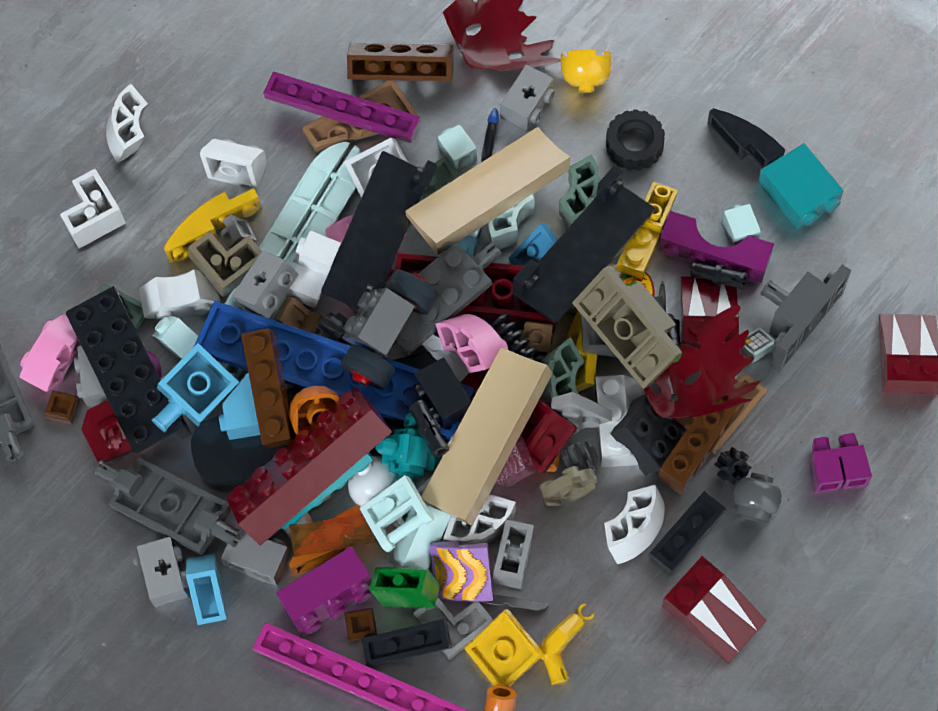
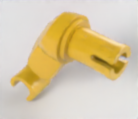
(557, 641)

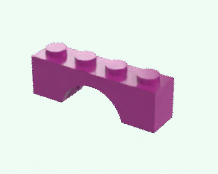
(683, 239)

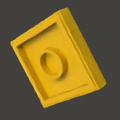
(504, 650)

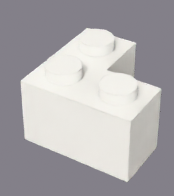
(97, 212)
(313, 261)

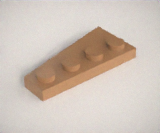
(328, 132)

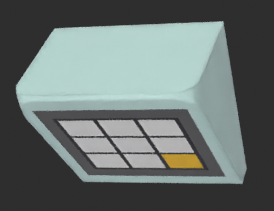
(758, 344)

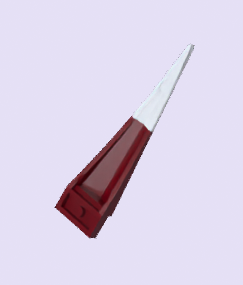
(545, 430)

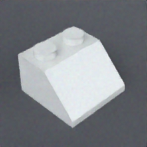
(234, 163)

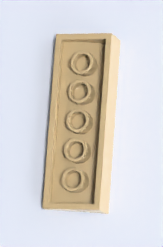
(488, 190)
(487, 435)

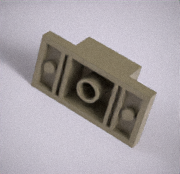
(629, 325)

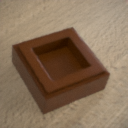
(61, 407)
(360, 624)

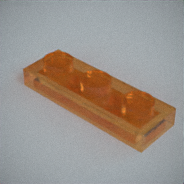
(331, 535)

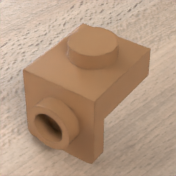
(297, 315)
(539, 335)

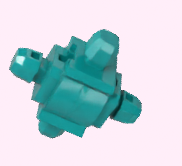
(407, 452)

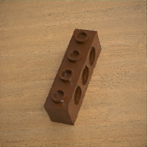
(400, 62)
(696, 447)

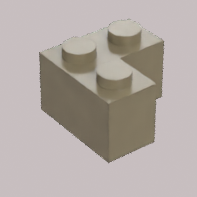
(223, 267)

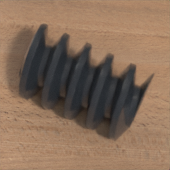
(512, 338)

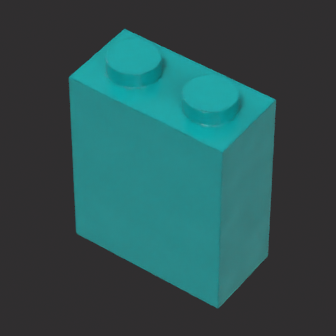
(801, 186)

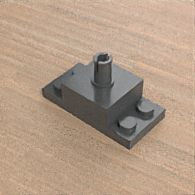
(801, 310)

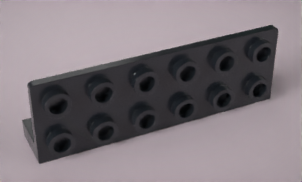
(376, 228)
(583, 248)
(123, 368)

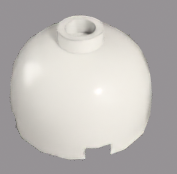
(370, 482)

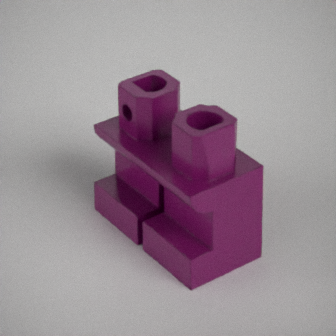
(839, 466)

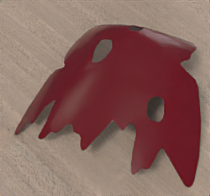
(498, 35)
(718, 367)

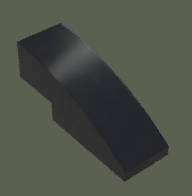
(745, 138)

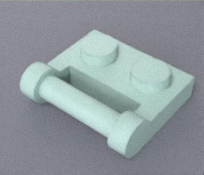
(390, 506)

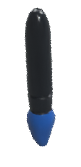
(493, 120)

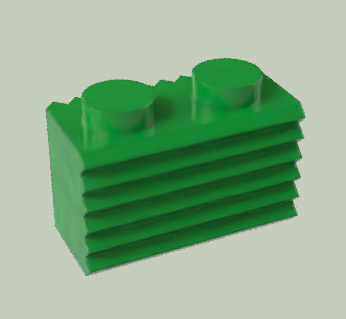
(404, 587)

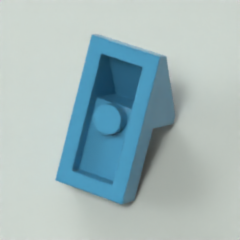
(534, 246)

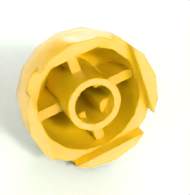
(586, 68)

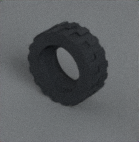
(635, 159)

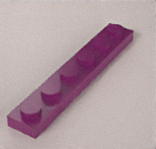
(342, 107)

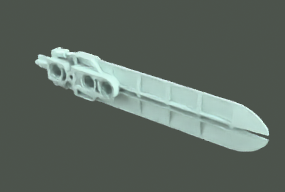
(301, 204)

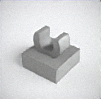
(238, 230)

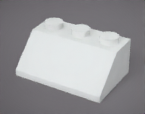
(615, 394)

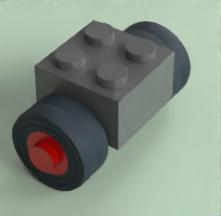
(379, 323)

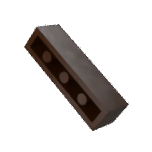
(268, 387)

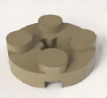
(572, 485)

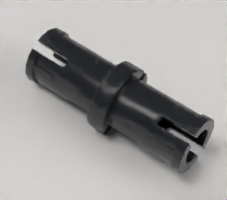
(719, 275)
(428, 428)

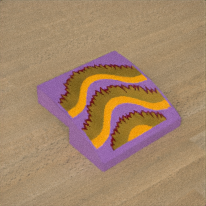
(462, 571)

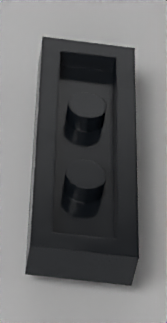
(687, 532)
(406, 643)

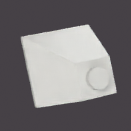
(362, 165)

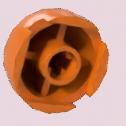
(309, 405)

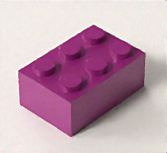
(326, 592)

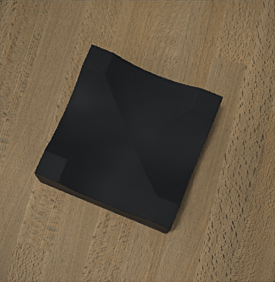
(647, 435)

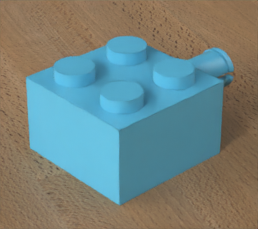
(194, 388)

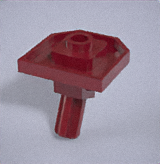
(104, 433)

